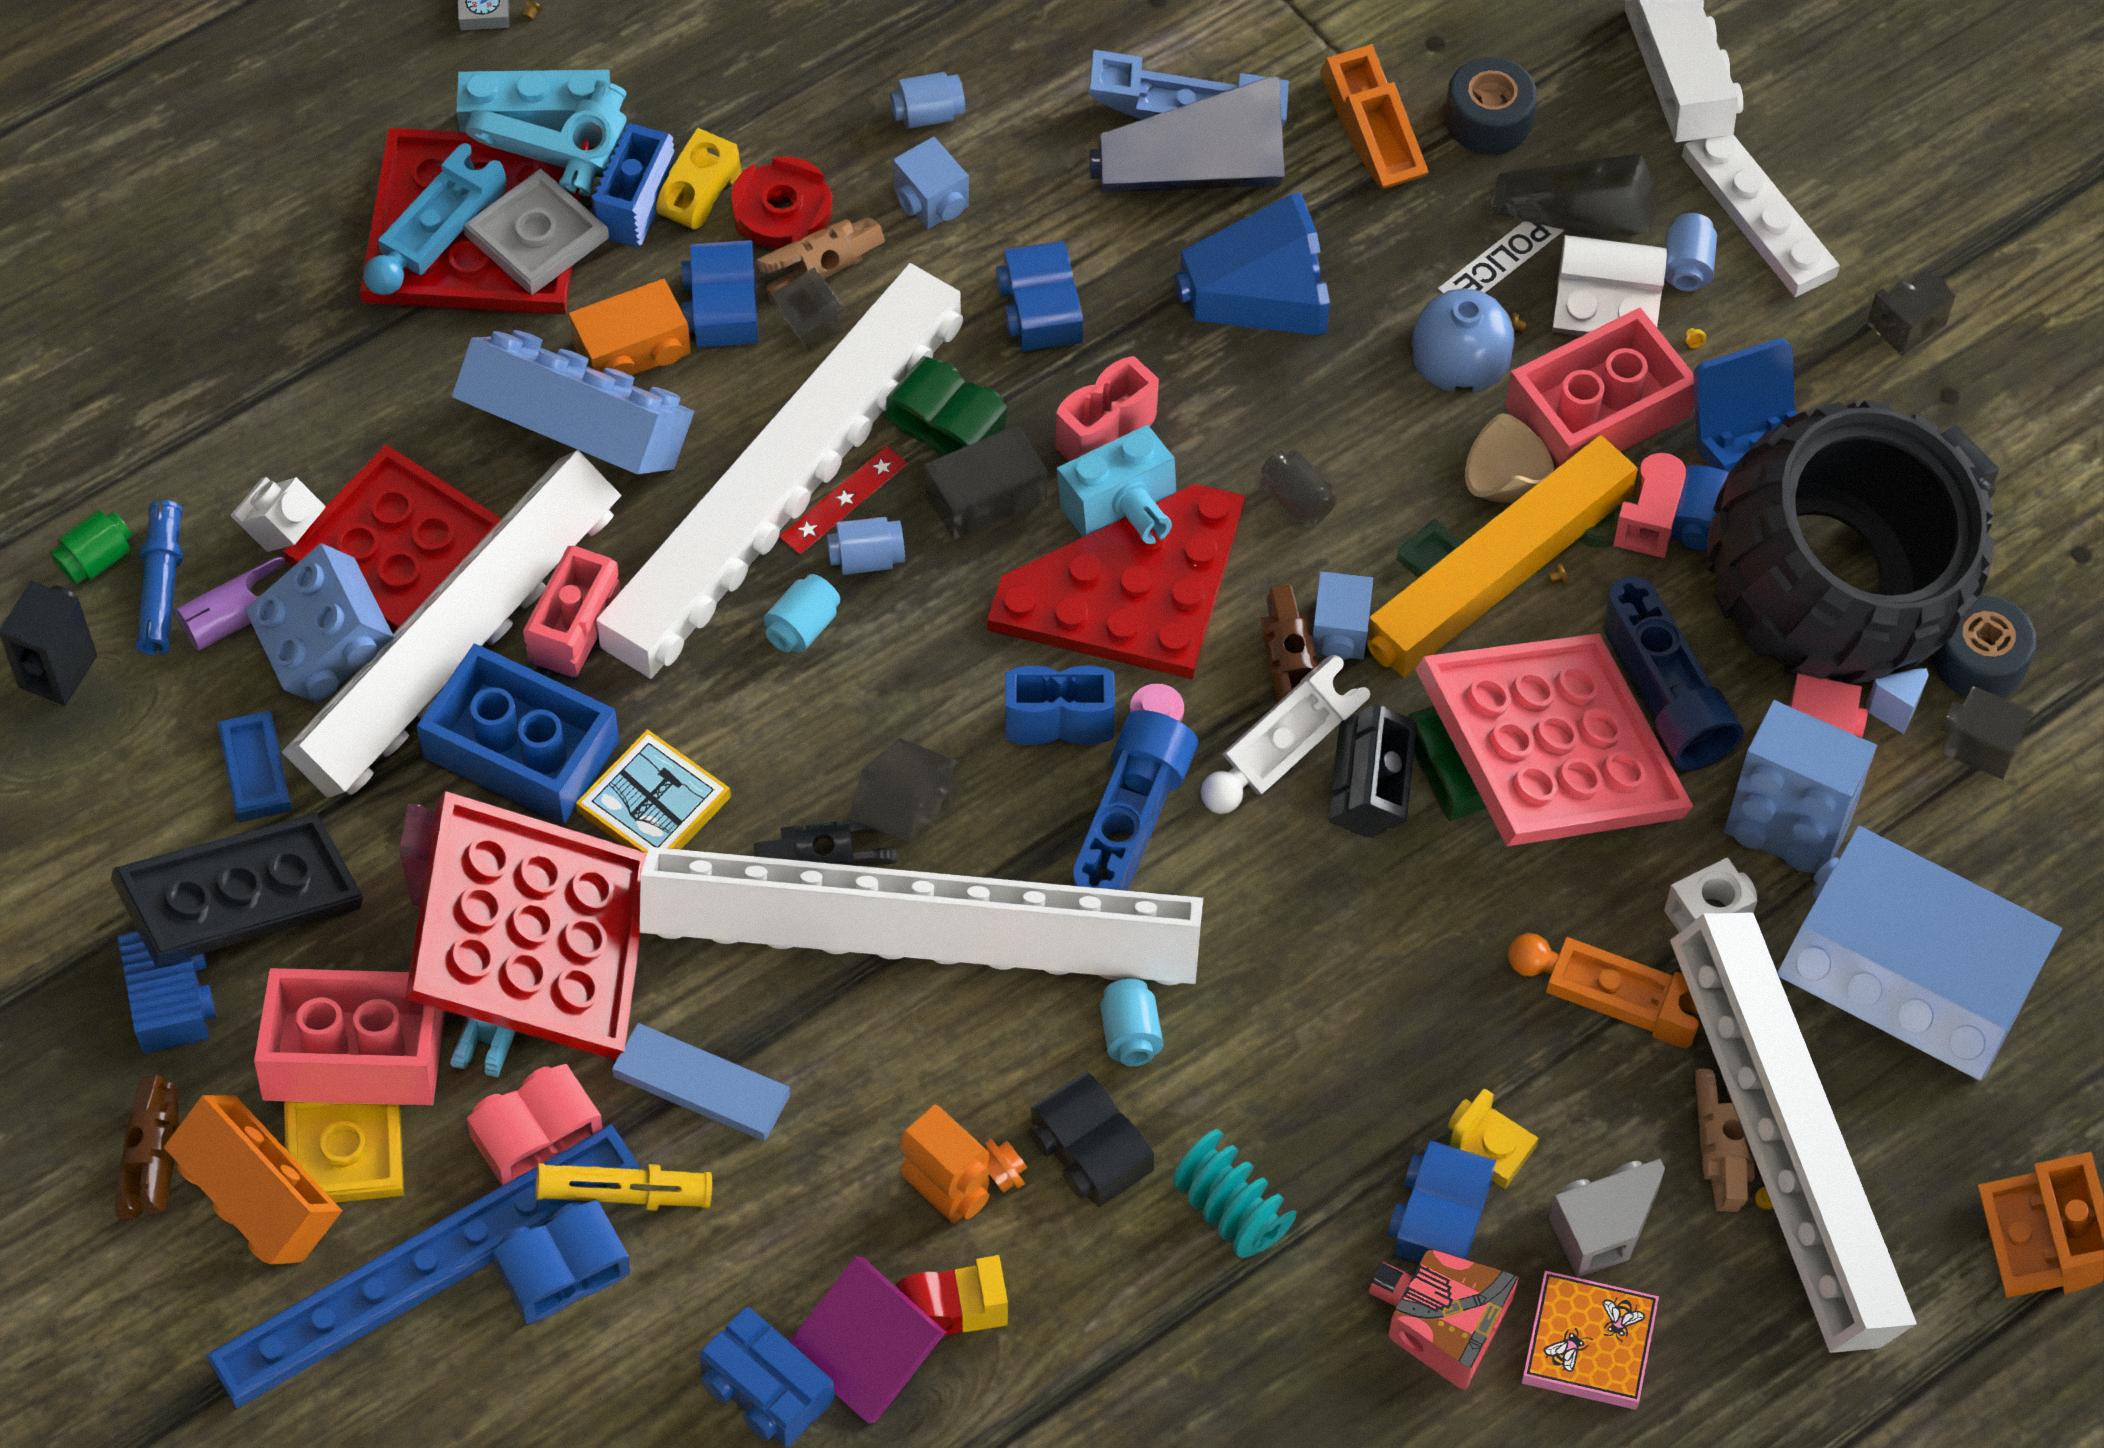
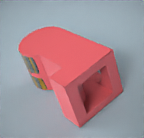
(1649, 524)

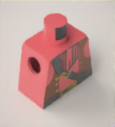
(1446, 1311)

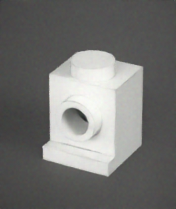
(278, 512)

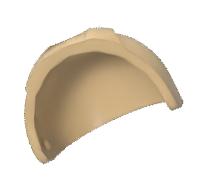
(1506, 461)

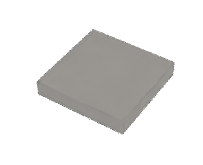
(536, 231)

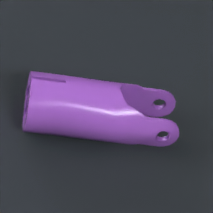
(222, 608)

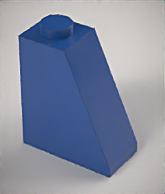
(1258, 272)

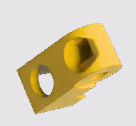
(698, 179)

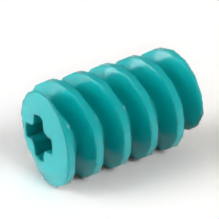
(1229, 1198)

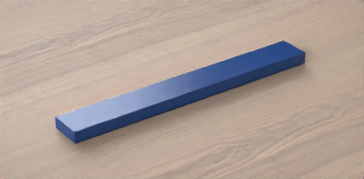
(399, 1277)

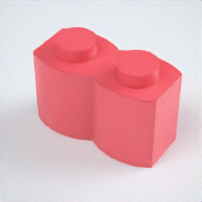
(1103, 412)
(533, 1122)

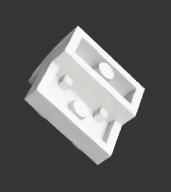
(1605, 282)

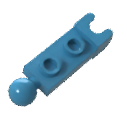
(434, 220)

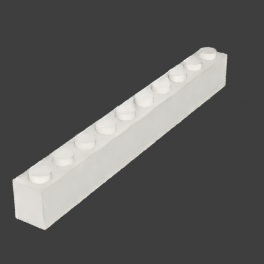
(777, 473)
(920, 915)

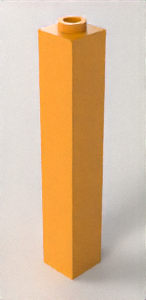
(1500, 556)

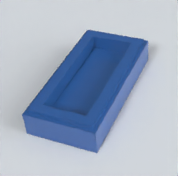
(254, 766)

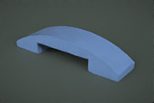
(1124, 86)

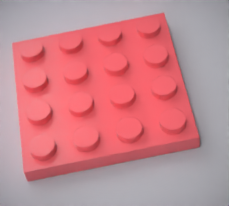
(1553, 739)

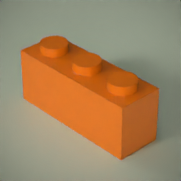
(252, 1180)

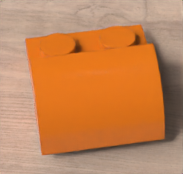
(2047, 1226)

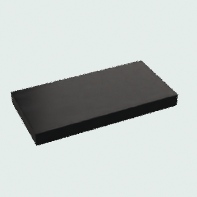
(236, 889)

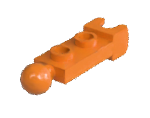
(1611, 986)

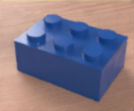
(518, 733)

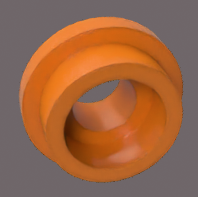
(1005, 1165)

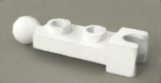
(1282, 736)

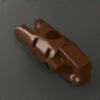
(1287, 641)
(144, 1162)

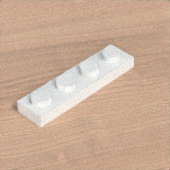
(1761, 212)

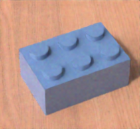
(1799, 788)

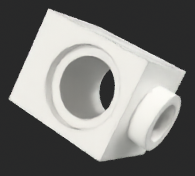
(1717, 882)

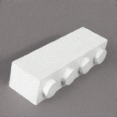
(1686, 67)

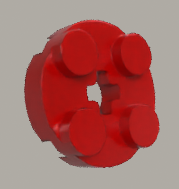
(785, 177)

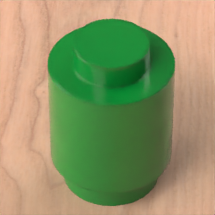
(91, 546)

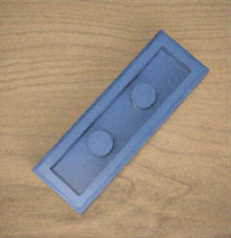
(701, 1082)

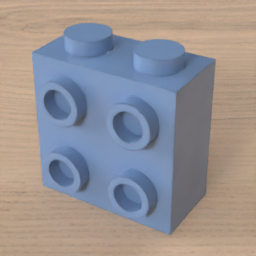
(319, 623)

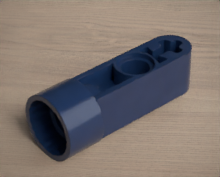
(1686, 708)

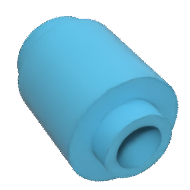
(801, 614)
(1131, 1022)

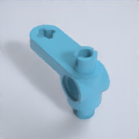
(592, 118)

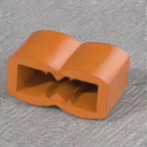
(945, 1165)

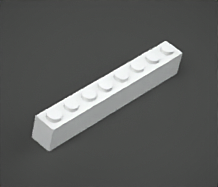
(463, 610)
(1792, 1133)

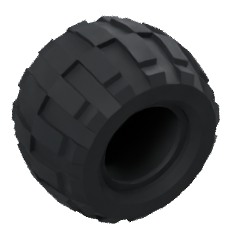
(1895, 489)

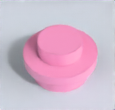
(1159, 699)

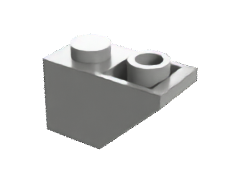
(1604, 1218)

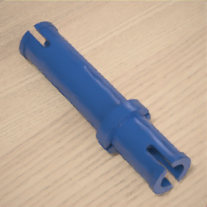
(160, 558)

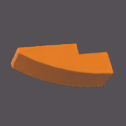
(1373, 117)

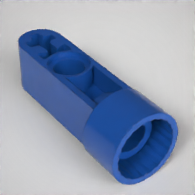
(1148, 763)

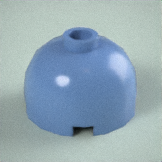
(1463, 340)

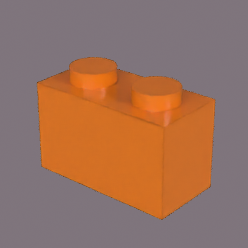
(632, 330)

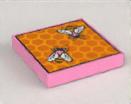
(1590, 1340)

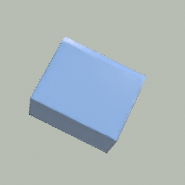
(1896, 697)

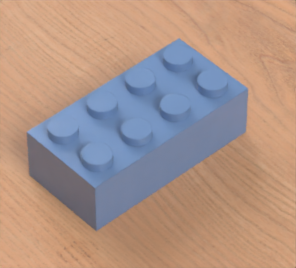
(574, 402)

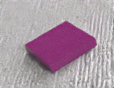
(867, 1338)

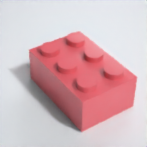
(1607, 383)
(346, 1039)

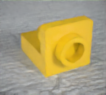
(1491, 1135)

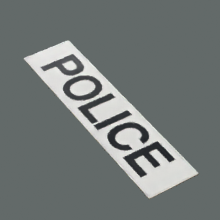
(1502, 257)

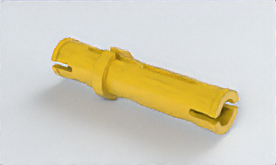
(692, 1188)

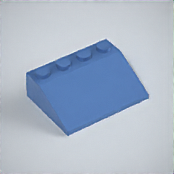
(1919, 952)

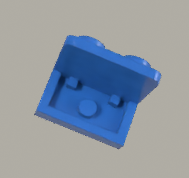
(1741, 400)

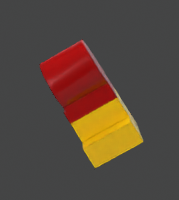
(961, 1297)

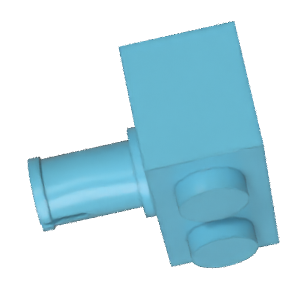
(1119, 483)

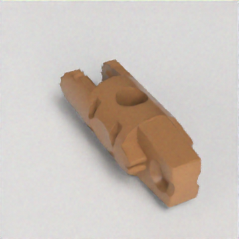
(827, 250)
(1723, 1145)

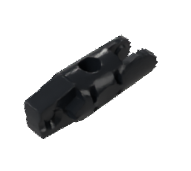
(799, 844)

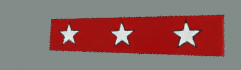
(843, 500)

